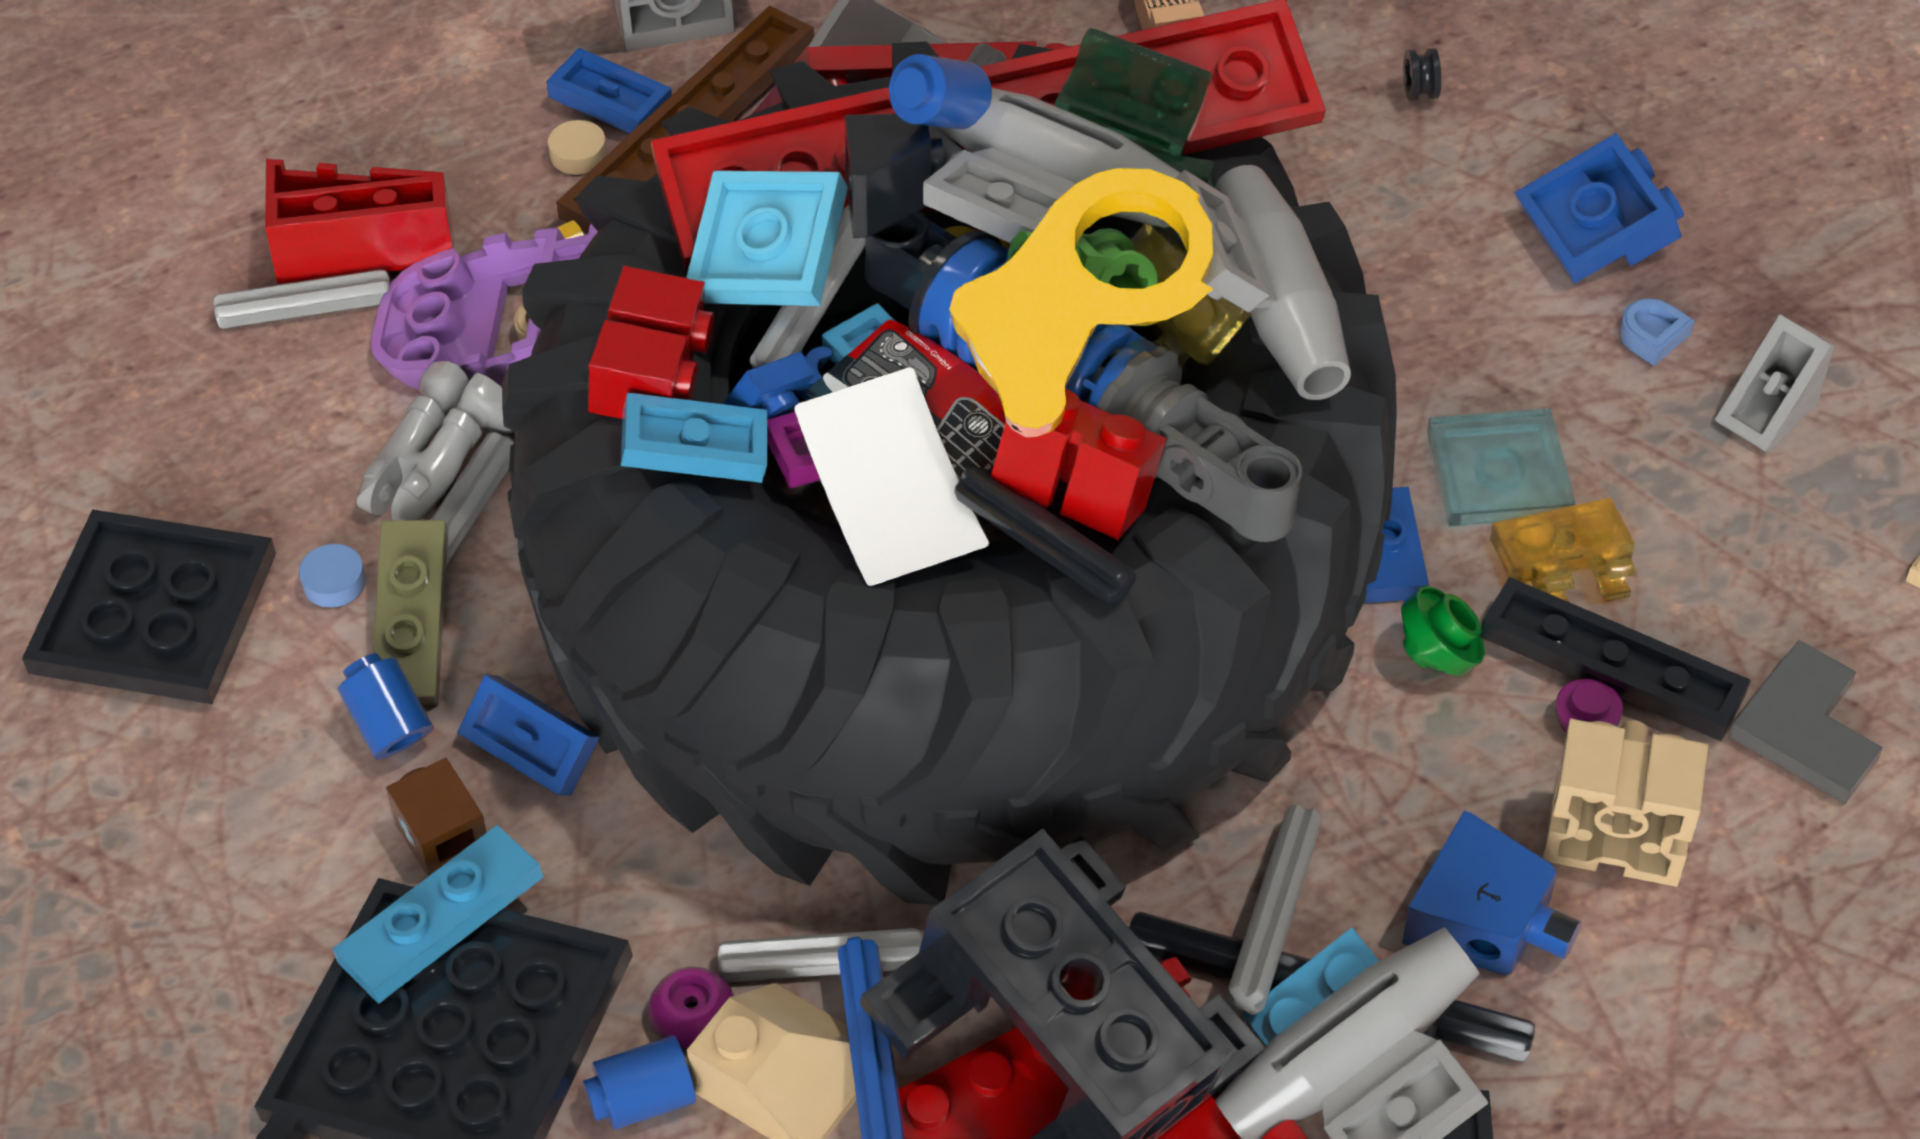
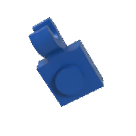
(780, 383)

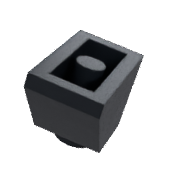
(886, 169)

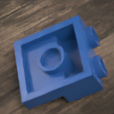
(1601, 209)

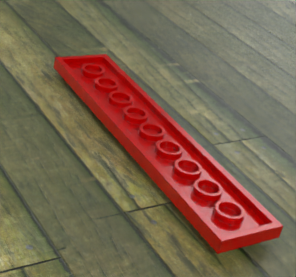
(1255, 91)

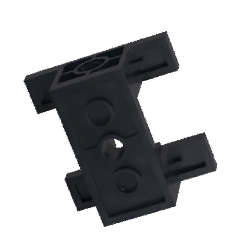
(1126, 1036)

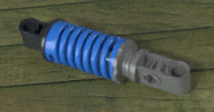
(1120, 372)

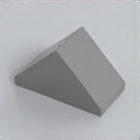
(1778, 385)

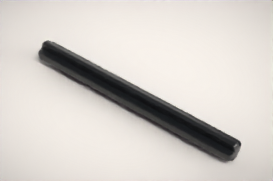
(1219, 953)

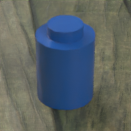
(939, 91)
(383, 705)
(640, 1083)

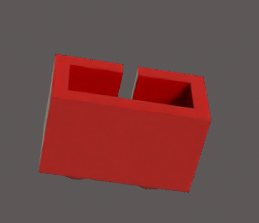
(651, 342)
(1100, 455)

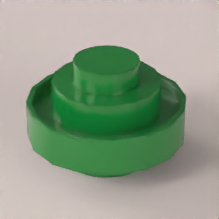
(1441, 632)

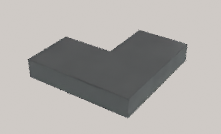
(1792, 725)

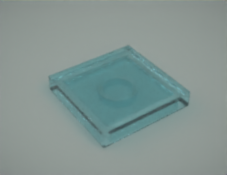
(1499, 465)

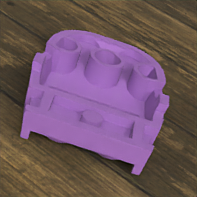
(455, 304)

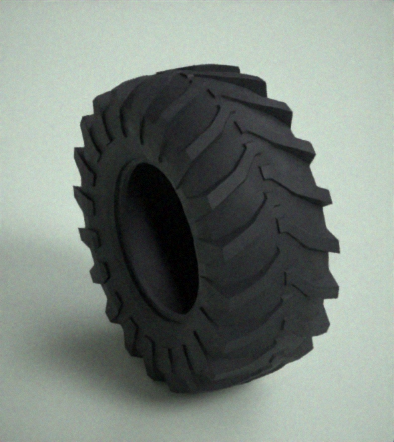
(964, 700)

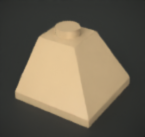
(775, 1064)

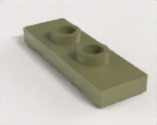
(412, 601)

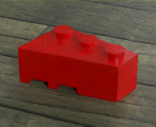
(353, 223)

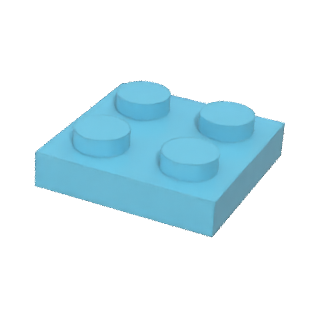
(768, 237)

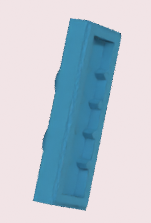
(437, 913)

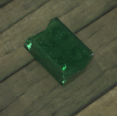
(1135, 92)

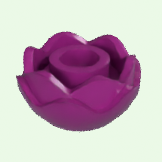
(680, 987)

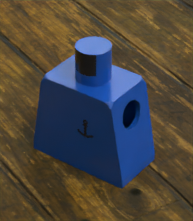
(1490, 899)

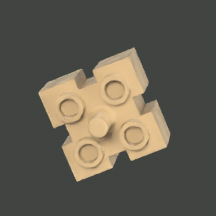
(1625, 800)

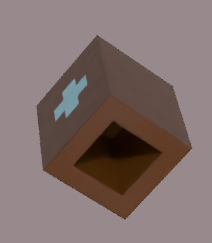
(435, 814)

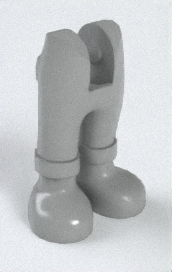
(418, 477)

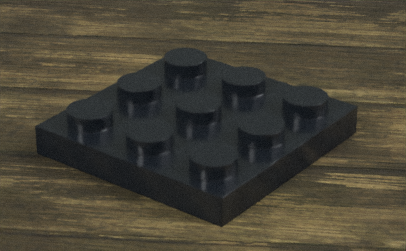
(150, 606)

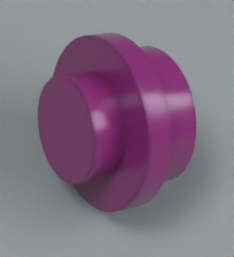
(1589, 702)

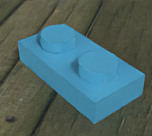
(694, 437)
(1311, 985)

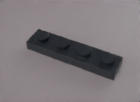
(1625, 659)

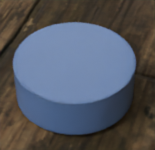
(332, 575)

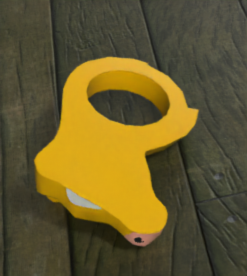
(1043, 305)

